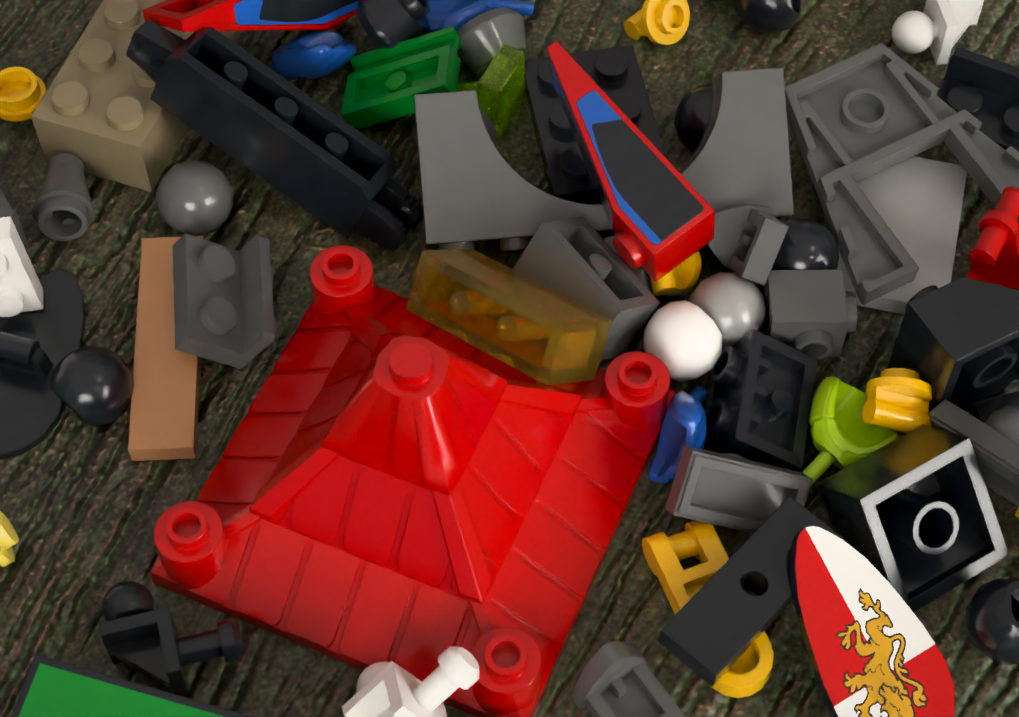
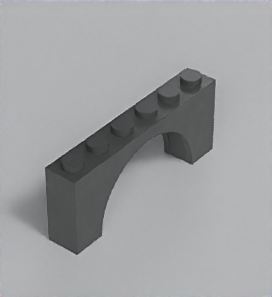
(479, 197)

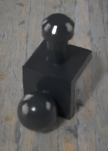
(150, 639)

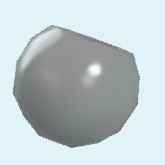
(732, 304)

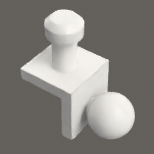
(935, 27)
(393, 692)

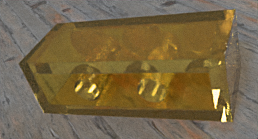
(509, 316)

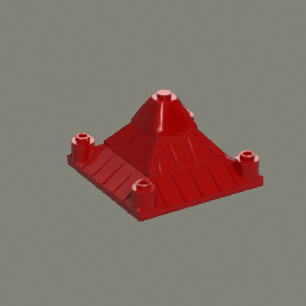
(415, 495)

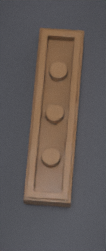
(164, 378)

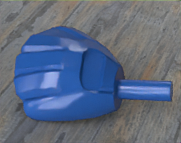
(458, 12)
(312, 55)
(681, 426)

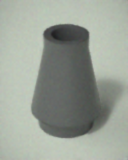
(64, 201)

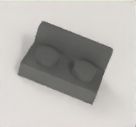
(223, 299)

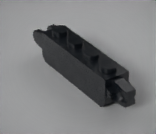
(277, 132)

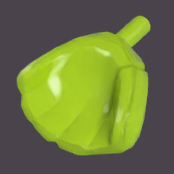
(839, 428)

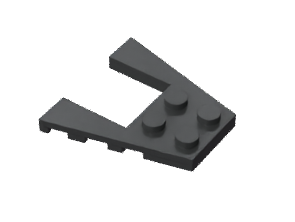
(865, 120)

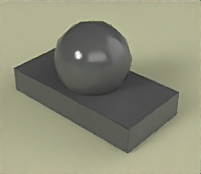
(993, 443)
(732, 489)

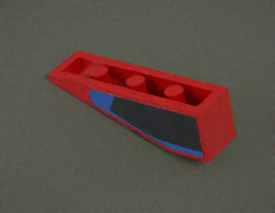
(251, 14)
(646, 200)

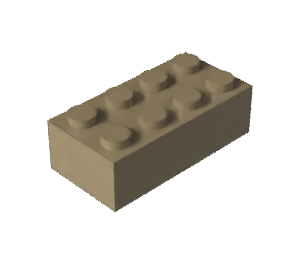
(104, 106)

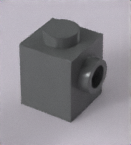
(809, 310)

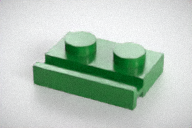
(390, 77)

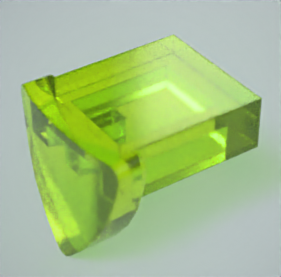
(501, 87)

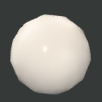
(683, 340)

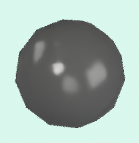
(194, 197)

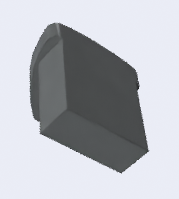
(747, 239)
(622, 686)

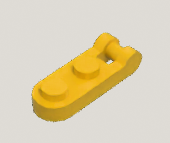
(701, 540)

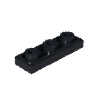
(721, 616)

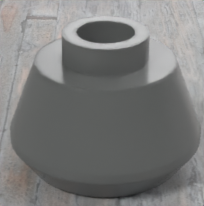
(485, 36)

